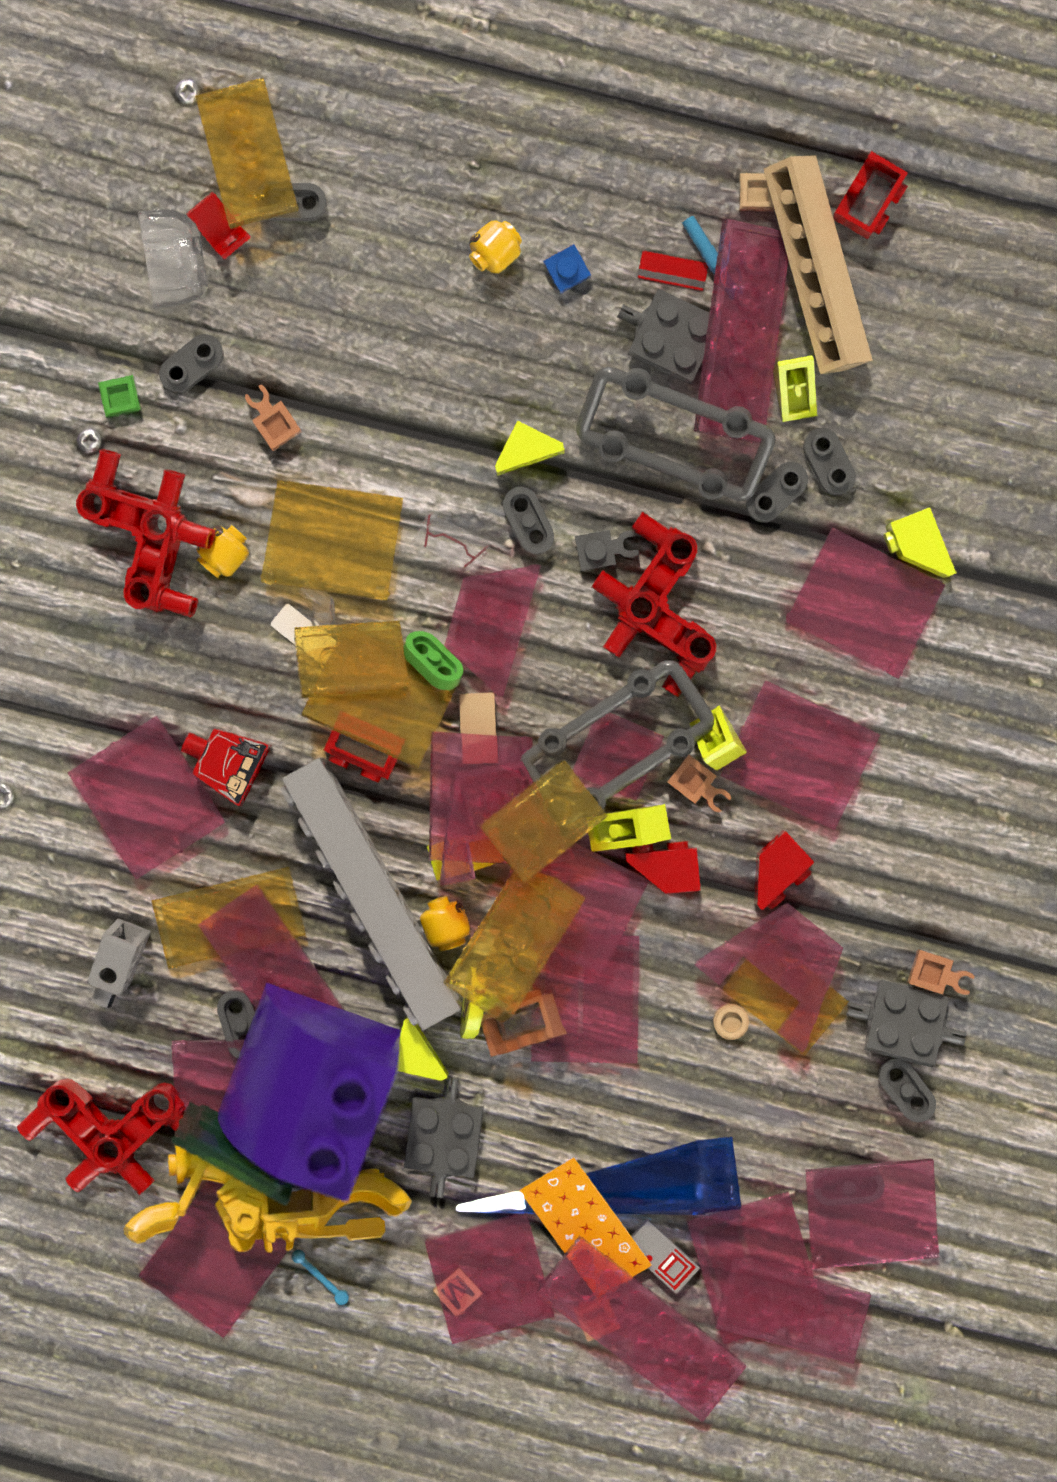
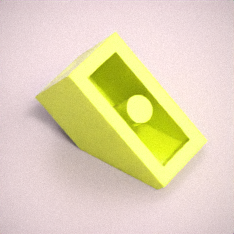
(920, 543)
(631, 828)

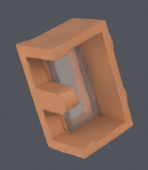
(531, 1024)

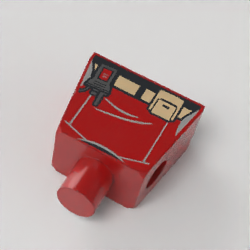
(227, 762)

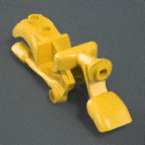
(255, 1216)

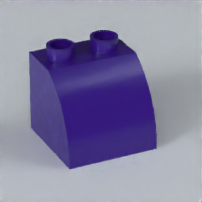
(309, 1090)

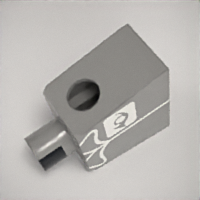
(116, 961)

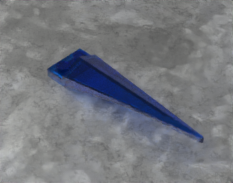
(672, 1182)

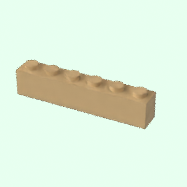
(817, 264)

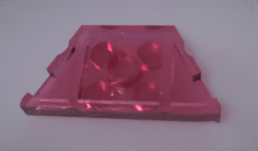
(490, 622)

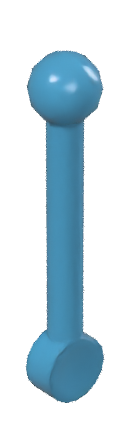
(341, 1296)

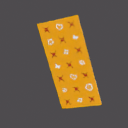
(574, 1207)

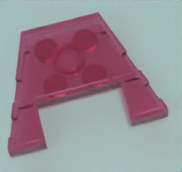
(472, 800)
(789, 953)

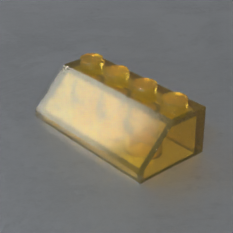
(513, 943)

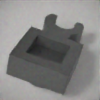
(598, 550)

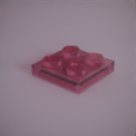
(613, 748)

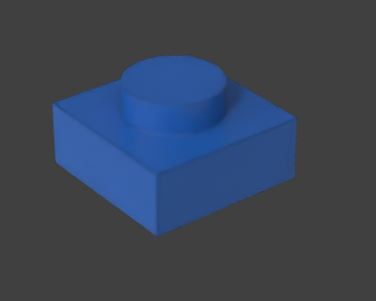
(567, 269)

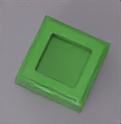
(119, 396)

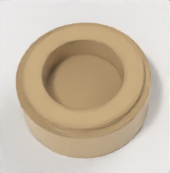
(731, 1021)

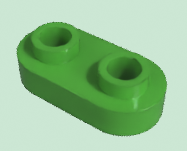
(434, 662)

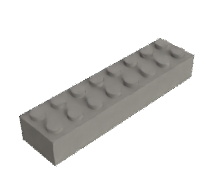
(372, 893)

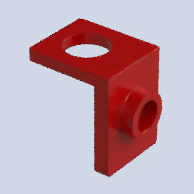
(213, 225)

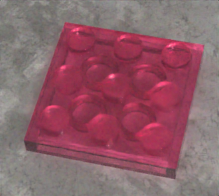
(488, 1277)

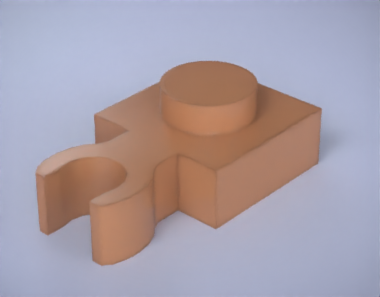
(274, 421)
(694, 781)
(935, 972)

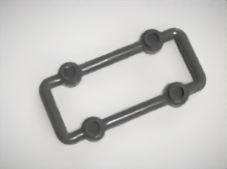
(711, 483)
(639, 684)

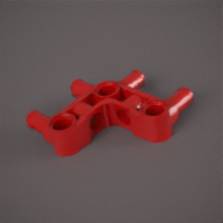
(155, 549)
(653, 586)
(91, 1128)

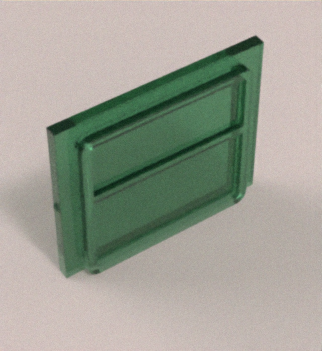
(203, 1137)

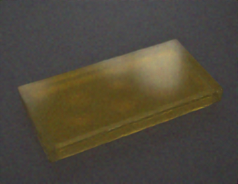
(246, 153)
(182, 912)

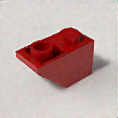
(778, 867)
(668, 869)

